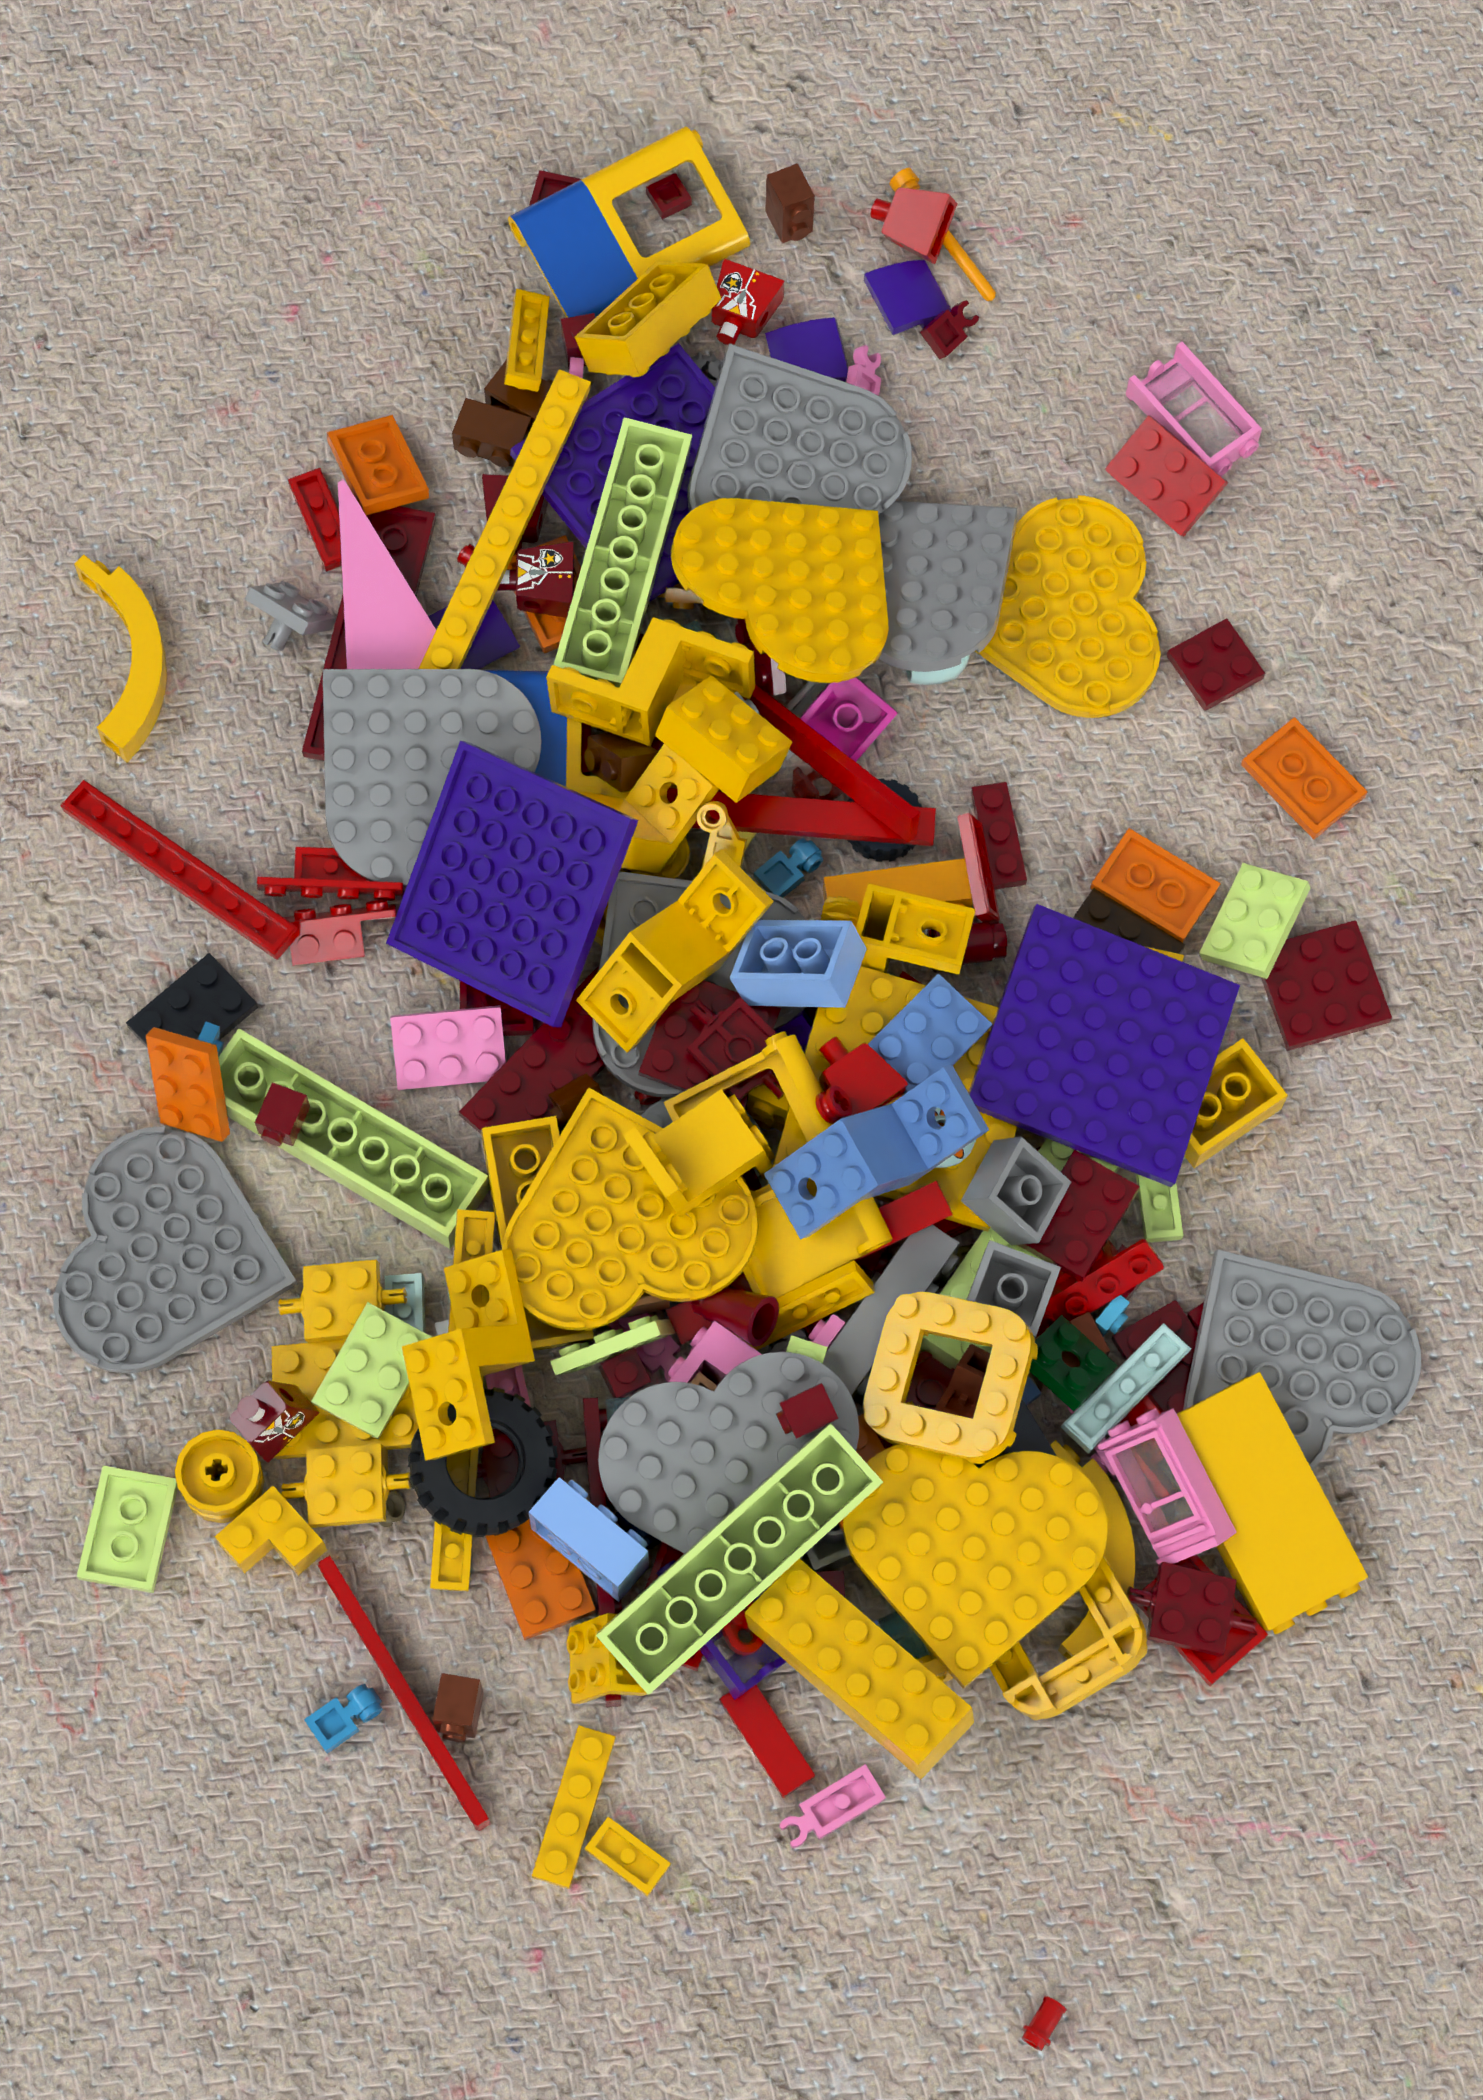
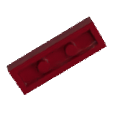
(995, 812)

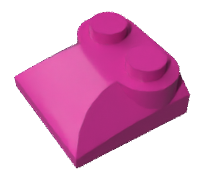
(849, 716)

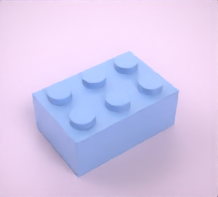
(798, 963)
(590, 1537)

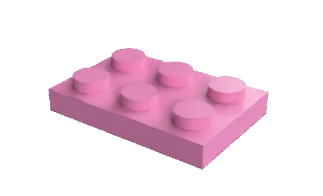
(447, 1047)

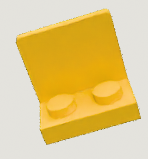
(593, 1667)

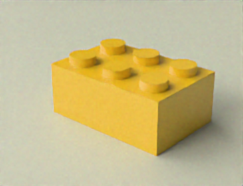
(723, 738)
(1235, 1101)

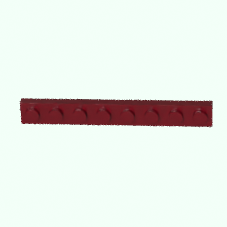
(594, 1423)

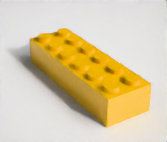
(512, 1160)
(860, 1668)

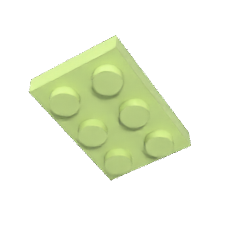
(1255, 920)
(611, 1344)
(369, 1372)
(127, 1529)

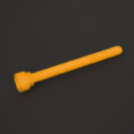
(907, 179)

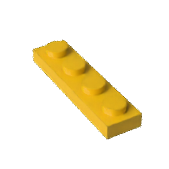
(527, 340)
(819, 1299)
(573, 1807)

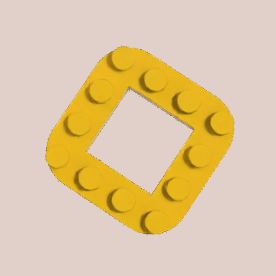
(1001, 1390)
(1088, 1670)

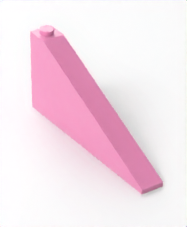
(380, 610)

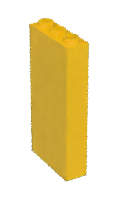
(1287, 1537)

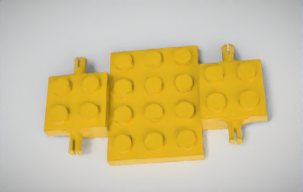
(345, 1466)

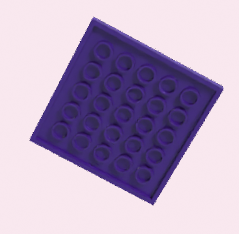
(668, 396)
(511, 883)
(1103, 1045)

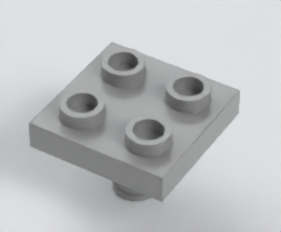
(289, 612)

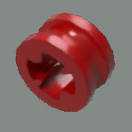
(833, 1104)

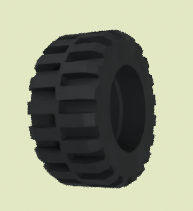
(509, 1509)

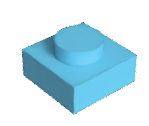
(1113, 1316)

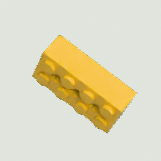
(648, 318)

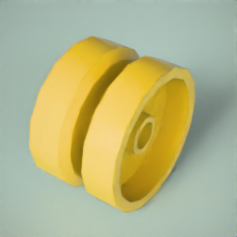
(215, 1454)

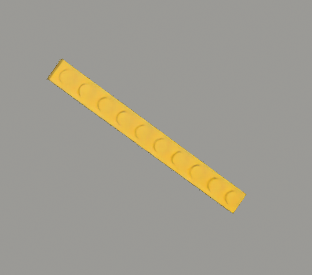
(507, 523)
(451, 1550)

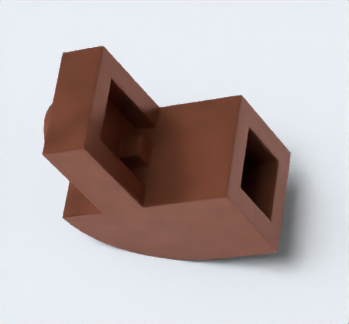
(966, 1384)

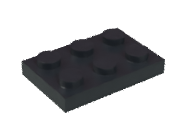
(196, 997)

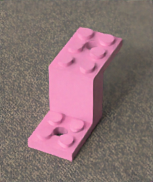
(719, 1351)

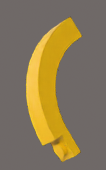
(143, 696)
(1118, 1550)

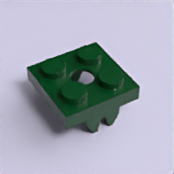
(1069, 1383)

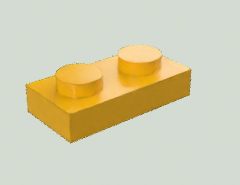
(627, 1856)

